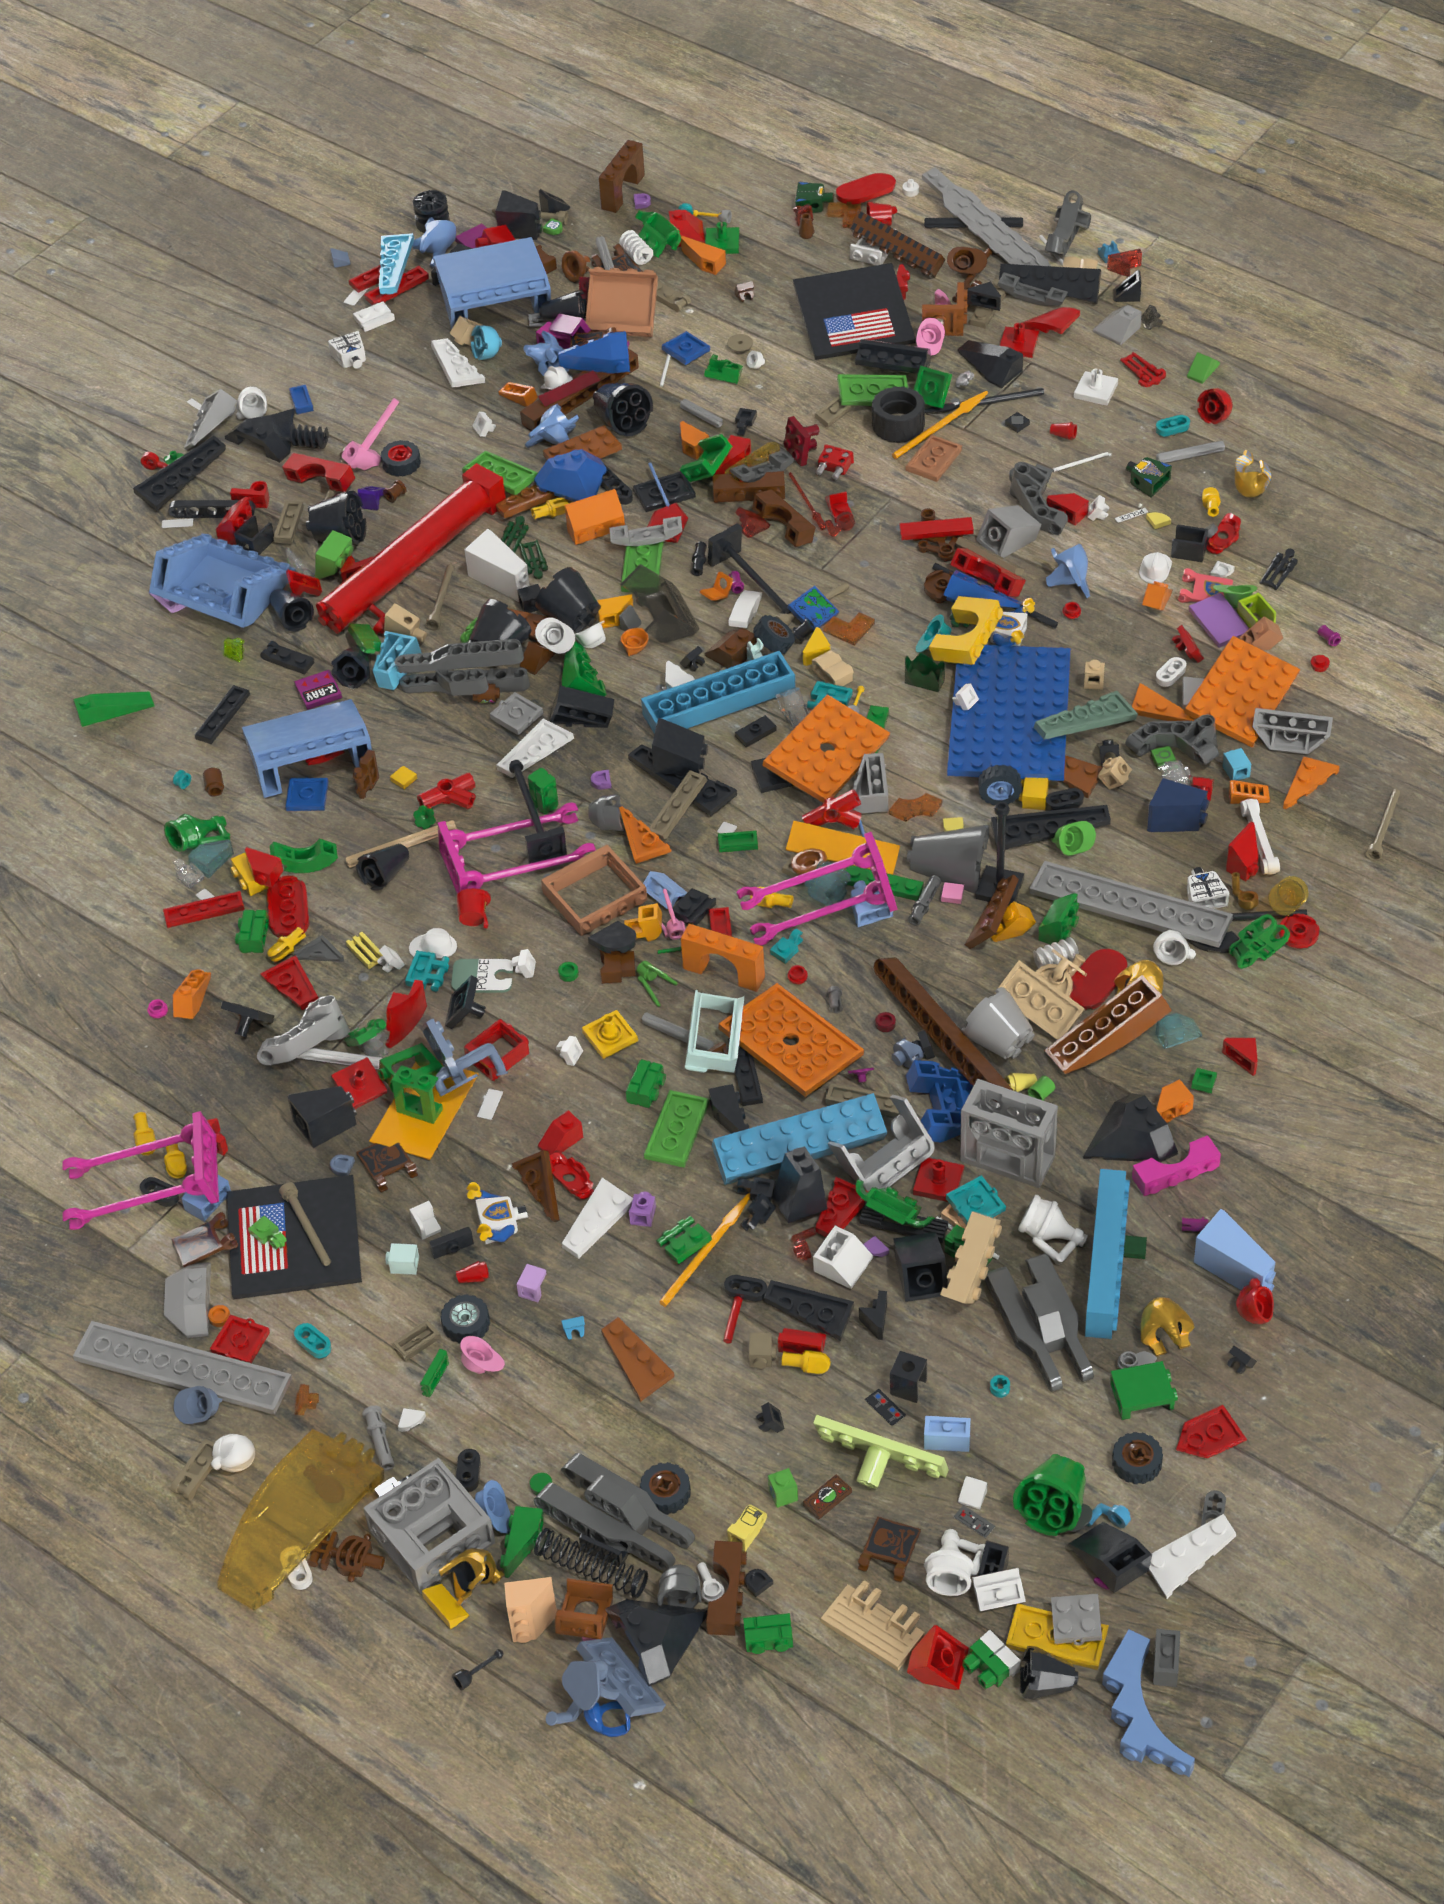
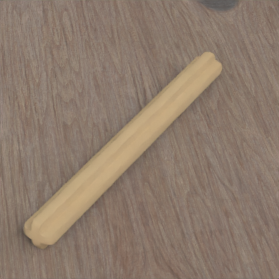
(407, 841)

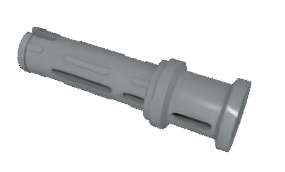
(377, 1429)

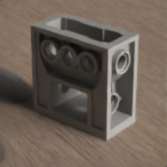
(994, 1132)
(423, 1516)

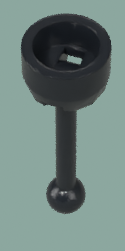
(463, 1677)

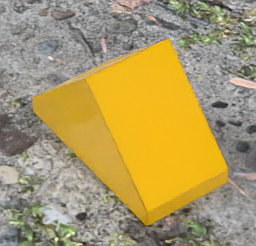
(815, 647)

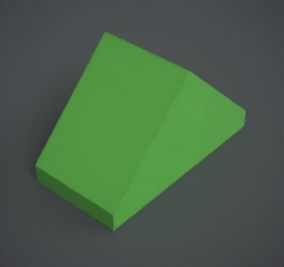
(1202, 368)

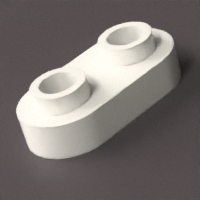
(1171, 671)
(301, 1571)

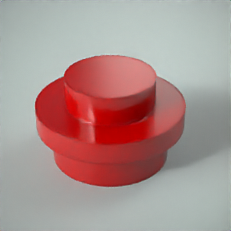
(1071, 610)
(1320, 663)
(797, 974)

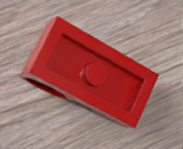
(257, 494)

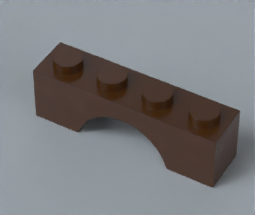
(731, 490)
(772, 506)
(723, 1612)

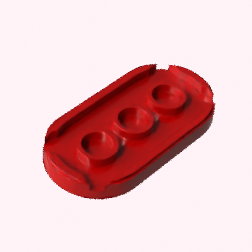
(865, 188)
(287, 906)
(1099, 983)

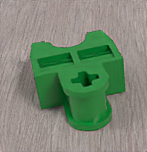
(1252, 946)

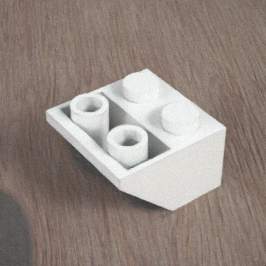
(841, 1257)

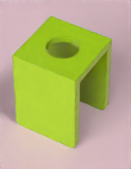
(1259, 606)

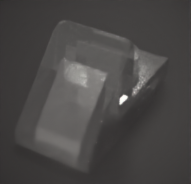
(375, 1046)

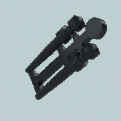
(1289, 553)

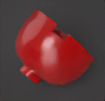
(1214, 405)

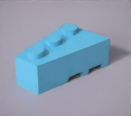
(391, 648)

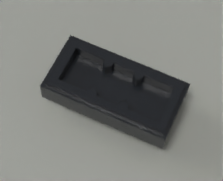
(755, 731)
(451, 1242)

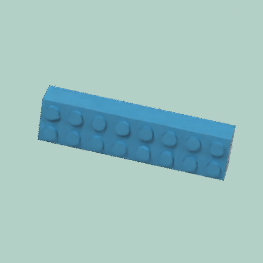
(720, 692)
(764, 1146)
(1107, 1254)

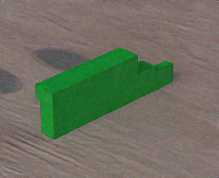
(365, 637)

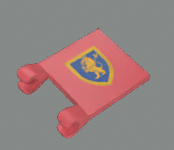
(1203, 586)

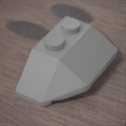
(1291, 730)
(189, 1299)

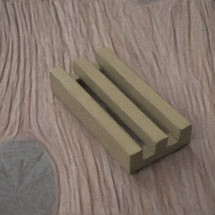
(418, 1342)

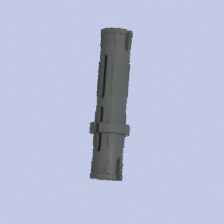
(922, 905)

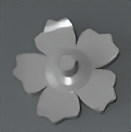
(962, 379)

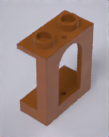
(583, 1624)

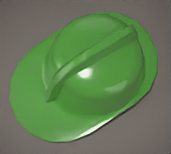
(1236, 593)
(1075, 837)

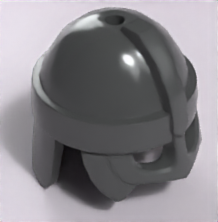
(605, 814)
(679, 1584)

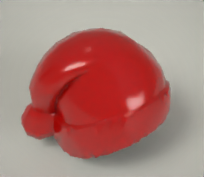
(1255, 1303)

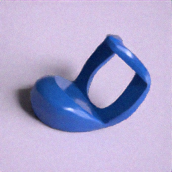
(594, 1719)

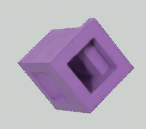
(642, 1205)

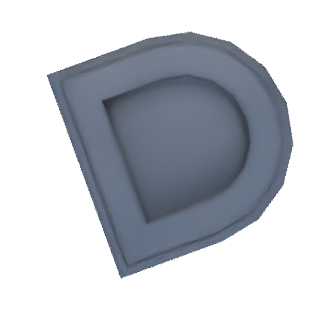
(342, 1164)

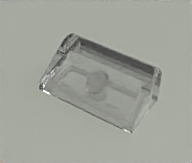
(298, 563)

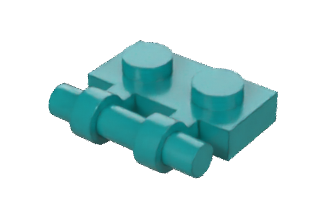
(821, 689)
(422, 967)

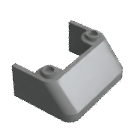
(894, 1159)

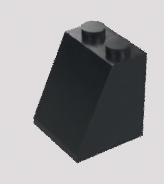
(519, 215)
(677, 749)
(322, 1113)
(799, 1186)
(920, 1266)

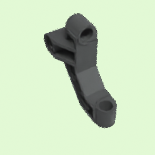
(1069, 219)
(1028, 487)
(1194, 738)

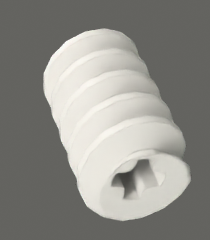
(635, 247)
(1045, 955)

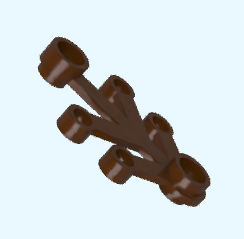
(945, 550)

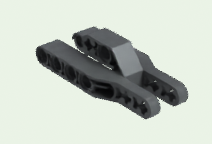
(465, 656)
(1051, 1313)
(619, 1500)

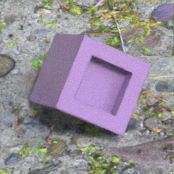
(529, 1283)

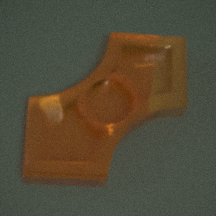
(907, 809)

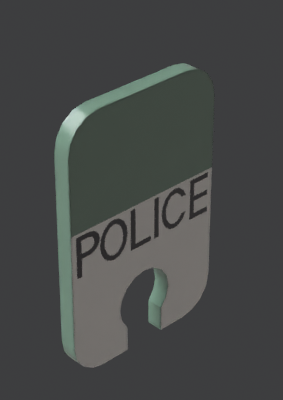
(485, 972)

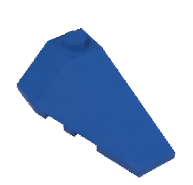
(601, 355)
(967, 586)

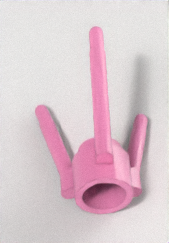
(674, 927)

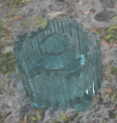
(828, 887)

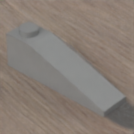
(211, 413)

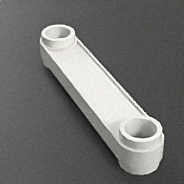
(1268, 863)

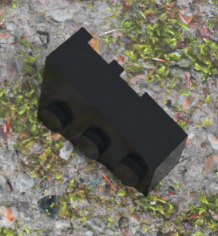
(581, 707)

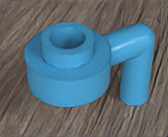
(1118, 1514)

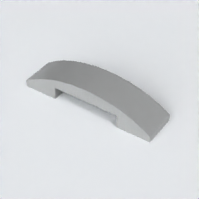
(647, 535)

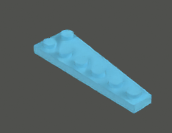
(394, 256)

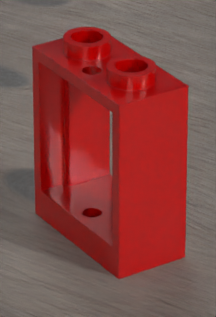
(491, 1035)

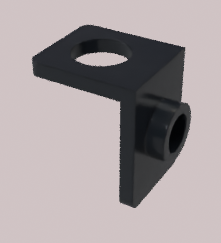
(1107, 746)

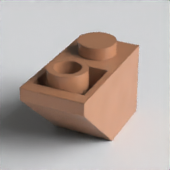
(1263, 634)

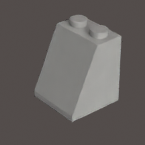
(1007, 530)

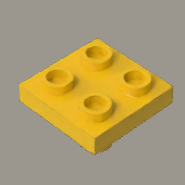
(609, 1034)

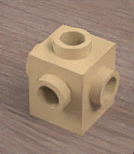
(1114, 772)

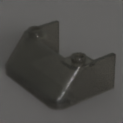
(665, 604)

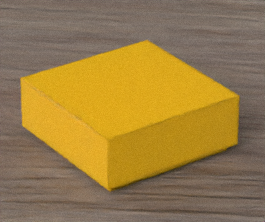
(403, 777)

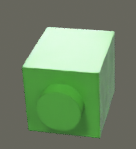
(782, 1487)

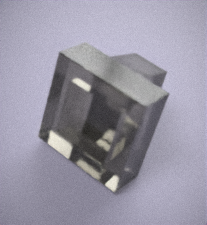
(1151, 318)

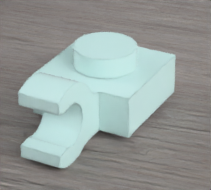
(753, 651)

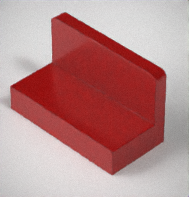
(799, 1341)

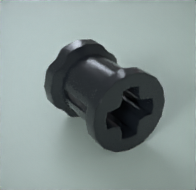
(804, 629)

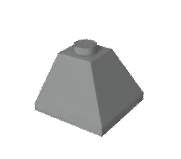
(1120, 324)

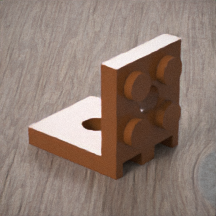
(952, 315)

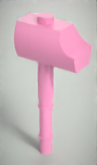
(361, 455)

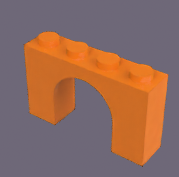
(744, 955)

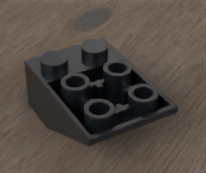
(1112, 1555)

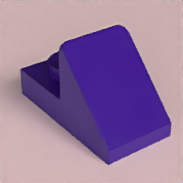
(370, 497)

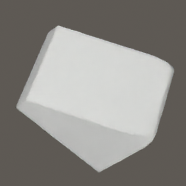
(973, 1492)

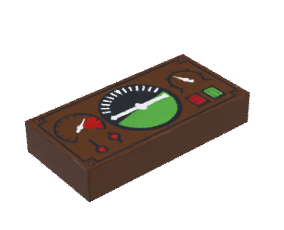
(827, 1496)

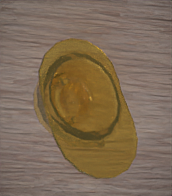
(1288, 895)

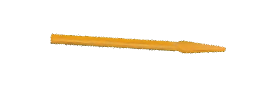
(964, 407)
(727, 1221)

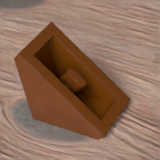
(535, 657)

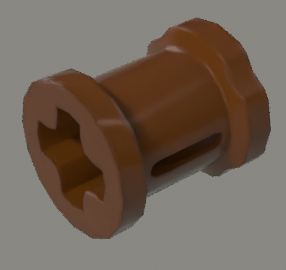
(394, 491)

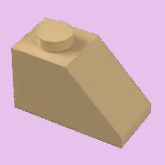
(462, 330)

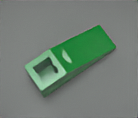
(525, 1529)

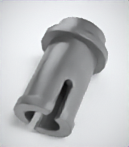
(834, 995)

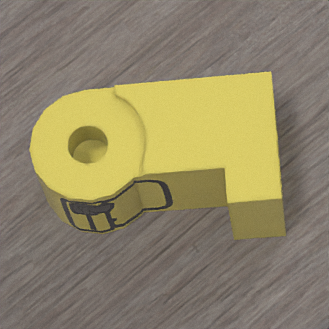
(747, 1526)

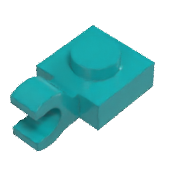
(786, 949)

